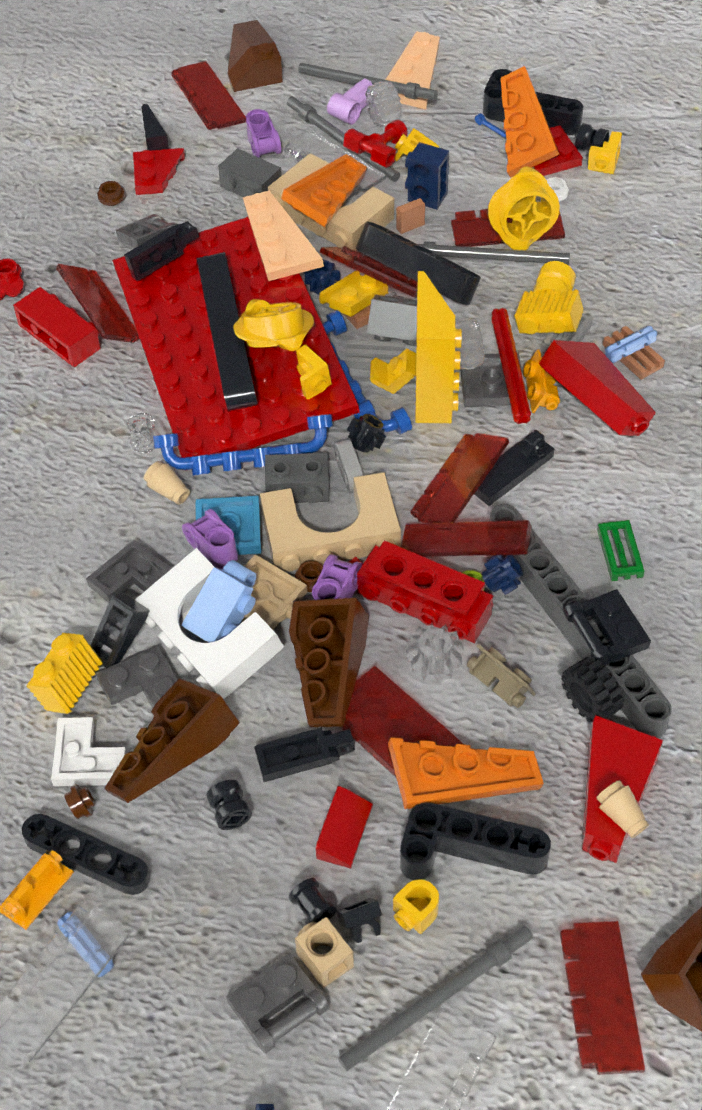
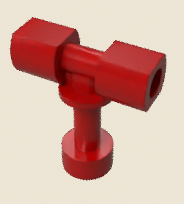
(375, 143)

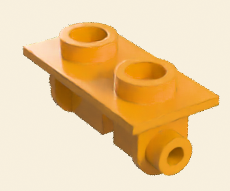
(540, 385)
(36, 890)

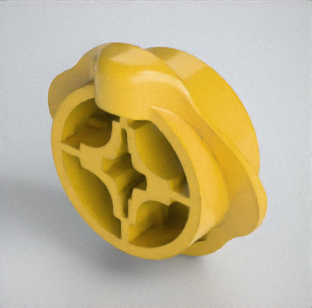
(518, 202)
(273, 325)

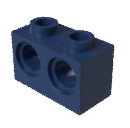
(427, 174)

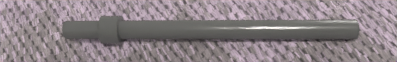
(410, 90)
(310, 114)
(496, 254)
(496, 955)

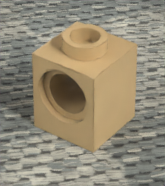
(326, 966)

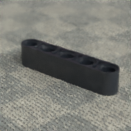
(410, 258)

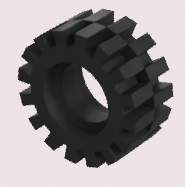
(592, 689)

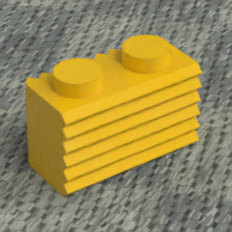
(549, 311)
(64, 673)

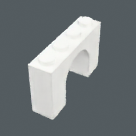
(221, 663)

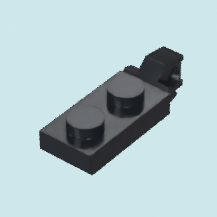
(160, 250)
(302, 752)

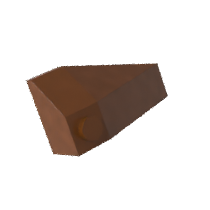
(253, 57)
(328, 650)
(184, 729)
(676, 972)

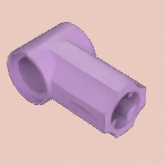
(349, 105)

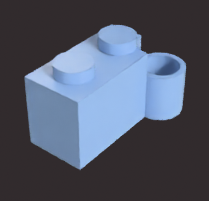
(222, 602)

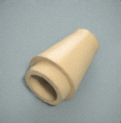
(166, 482)
(621, 806)

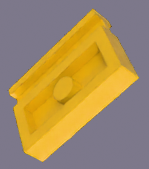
(352, 293)

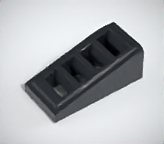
(155, 135)
(131, 625)

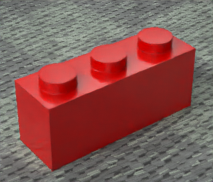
(57, 326)

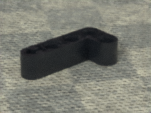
(556, 109)
(472, 847)

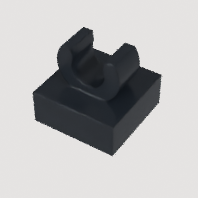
(358, 915)

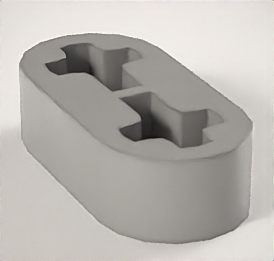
(347, 462)

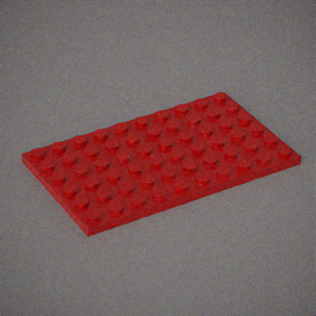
(182, 357)

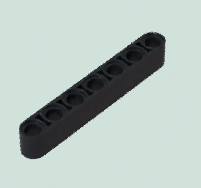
(229, 349)

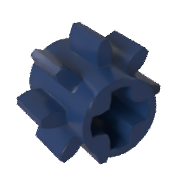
(322, 277)
(502, 573)

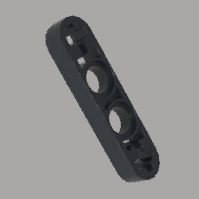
(87, 850)

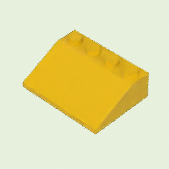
(435, 356)

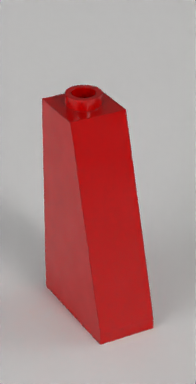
(598, 385)
(613, 756)

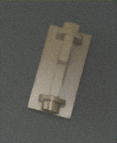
(511, 684)

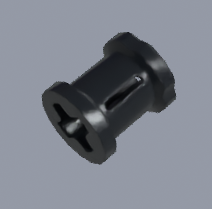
(312, 901)

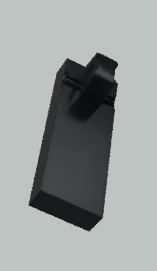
(514, 467)

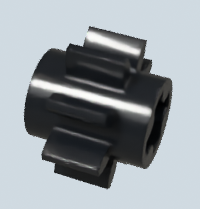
(366, 433)

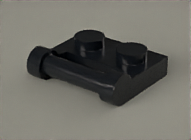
(614, 621)

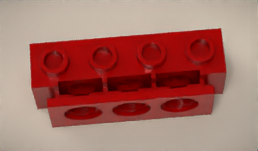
(448, 596)

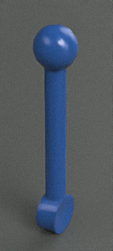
(480, 119)

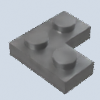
(128, 567)
(139, 673)

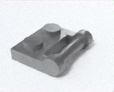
(143, 230)
(271, 993)

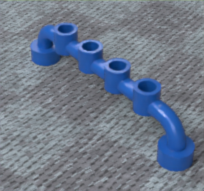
(399, 418)
(233, 460)

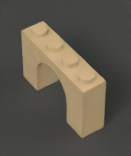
(349, 220)
(294, 543)

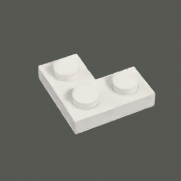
(76, 759)

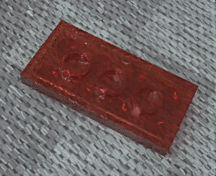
(384, 712)

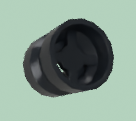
(590, 137)
(228, 803)

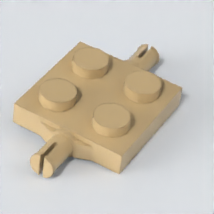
(273, 592)

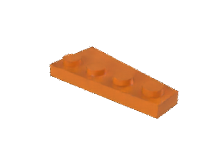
(326, 189)

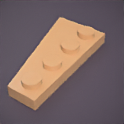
(416, 65)
(278, 238)

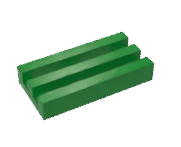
(624, 570)

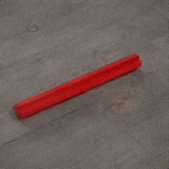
(511, 366)

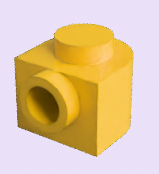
(416, 905)

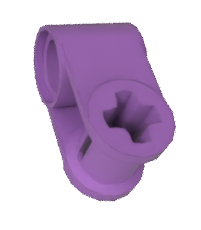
(261, 133)
(212, 539)
(336, 580)

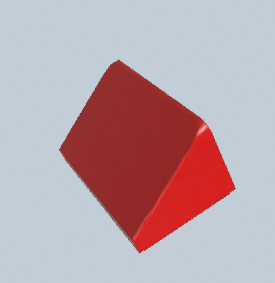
(343, 828)

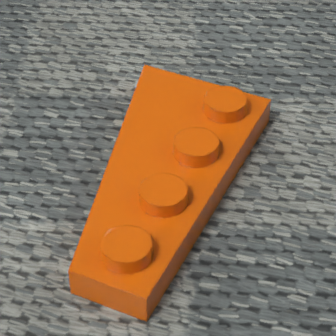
(525, 124)
(460, 772)

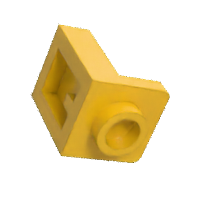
(408, 144)
(605, 158)
(313, 372)
(396, 373)

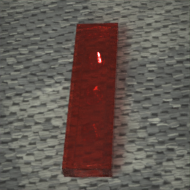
(468, 538)

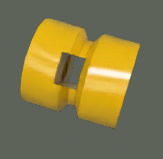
(555, 276)

